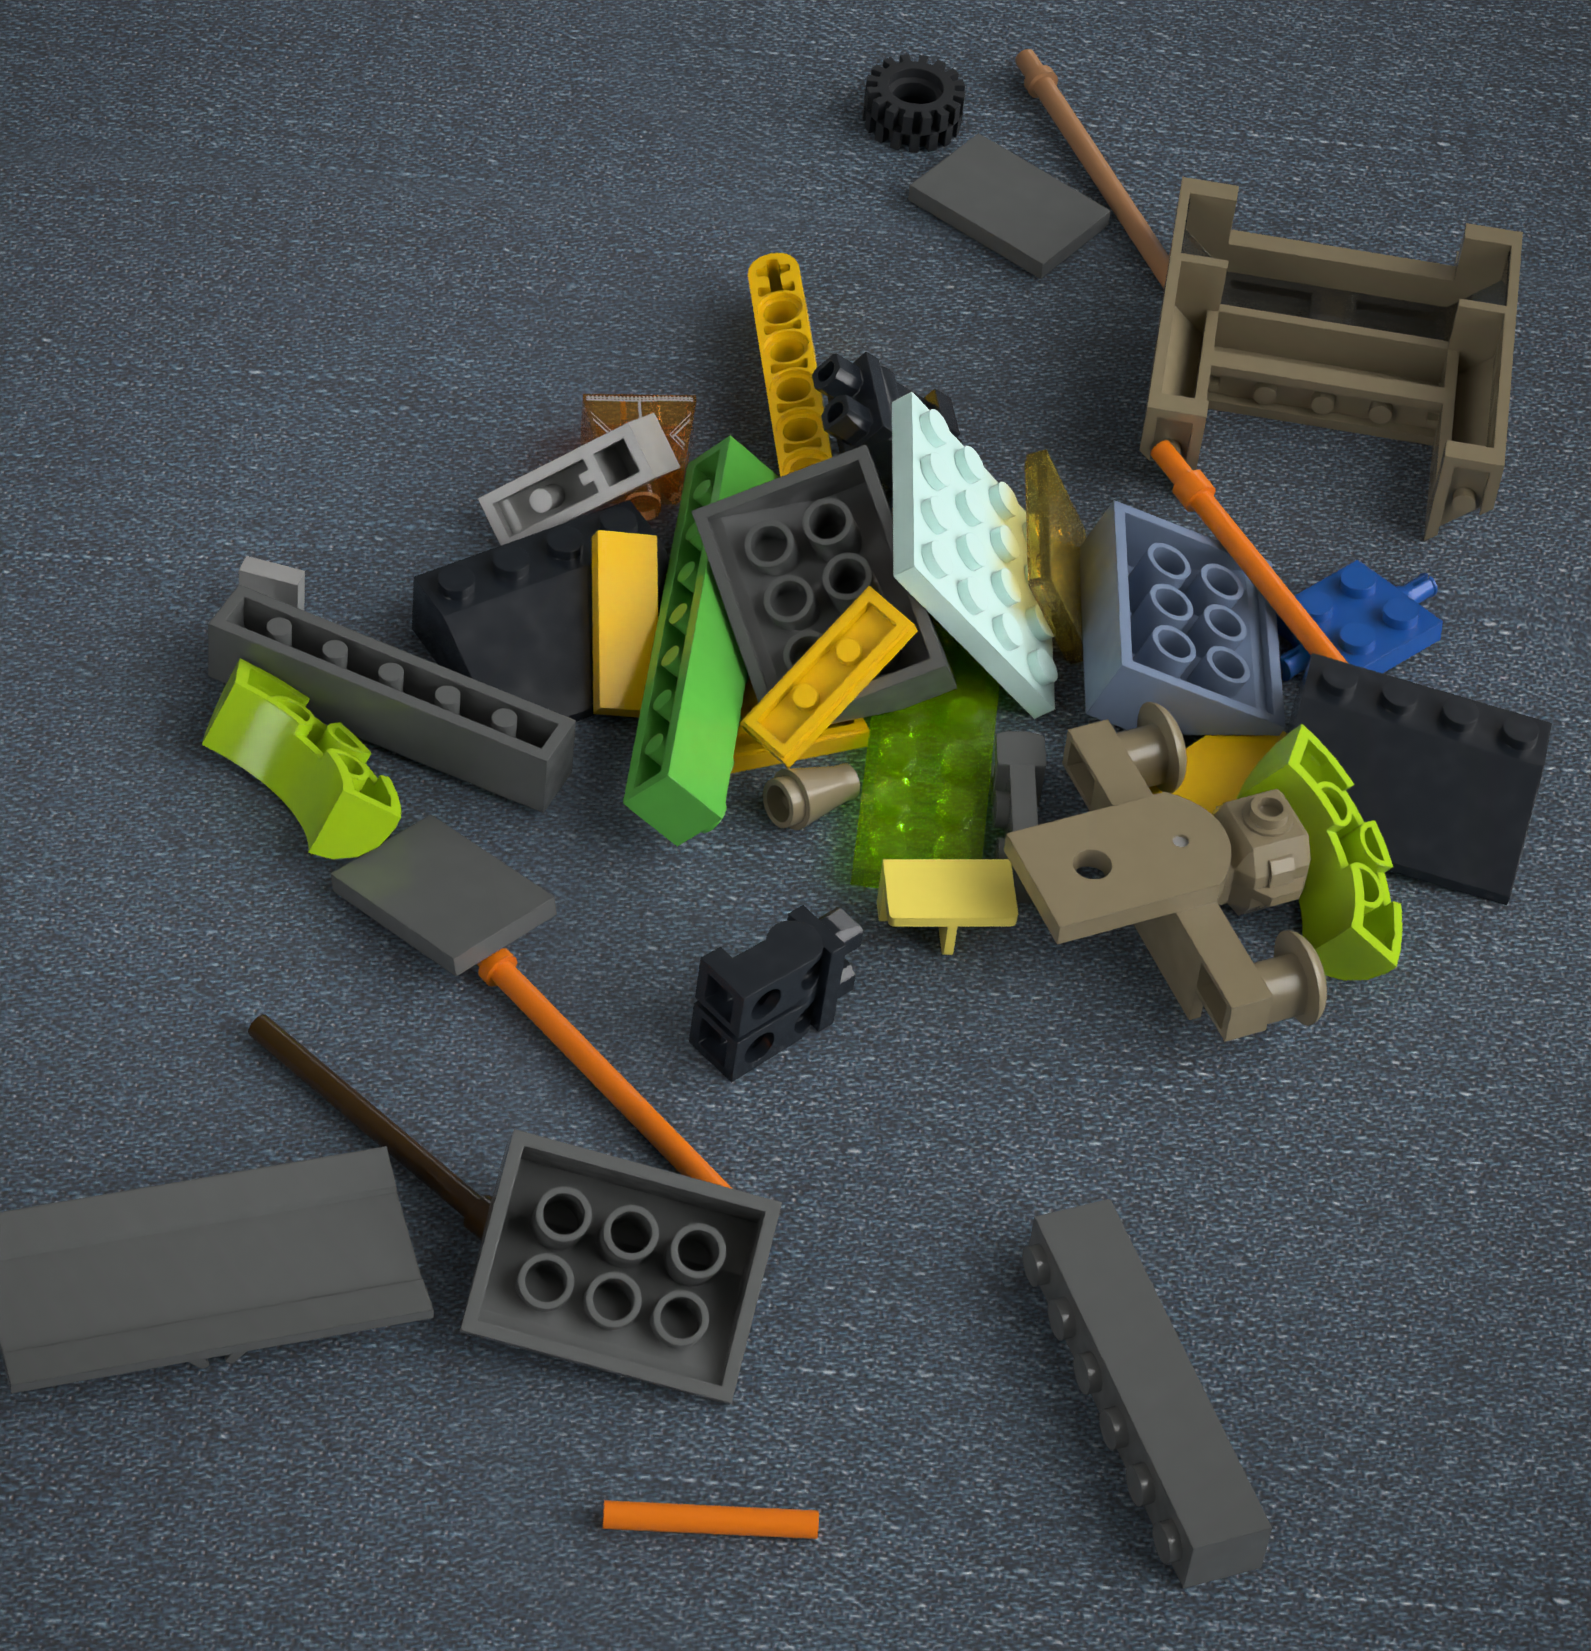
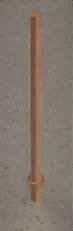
(1042, 84)

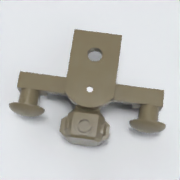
(1170, 872)

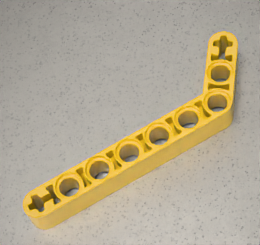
(788, 362)

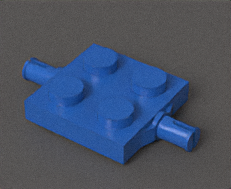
(1365, 619)

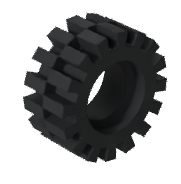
(890, 98)

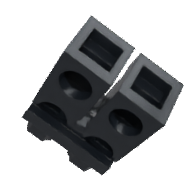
(861, 406)
(773, 990)

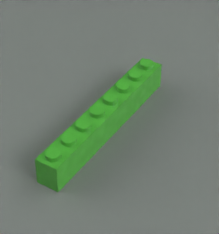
(694, 669)

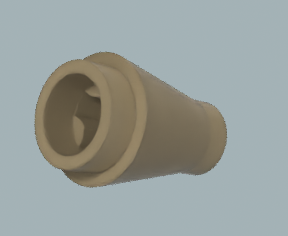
(806, 794)

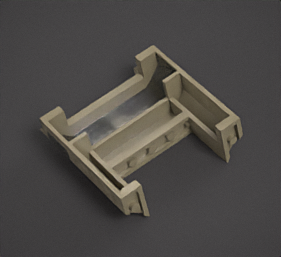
(1339, 343)

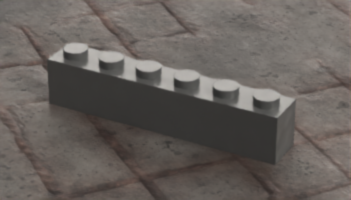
(398, 698)
(1146, 1394)

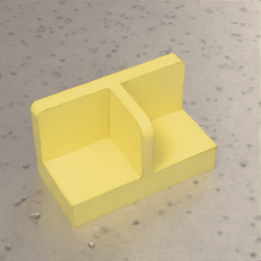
(947, 895)

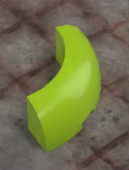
(304, 762)
(1346, 889)

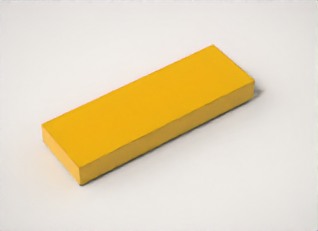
(622, 619)
(828, 677)

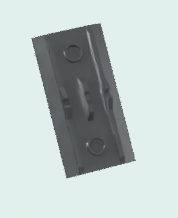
(205, 1269)

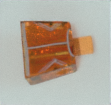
(676, 417)

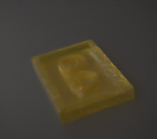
(1054, 553)

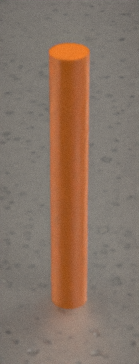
(710, 1519)

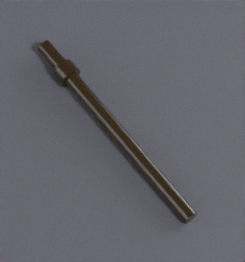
(373, 1123)

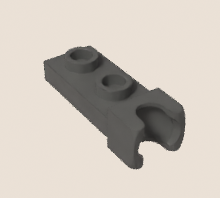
(1016, 789)

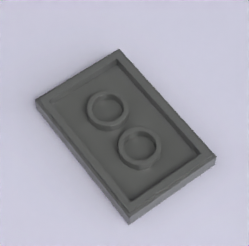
(1009, 205)
(443, 894)

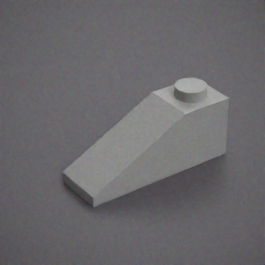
(580, 480)

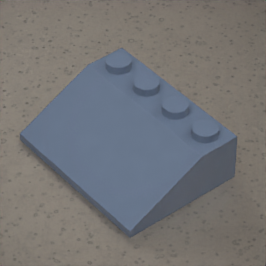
(1175, 628)

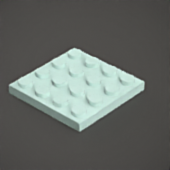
(966, 554)

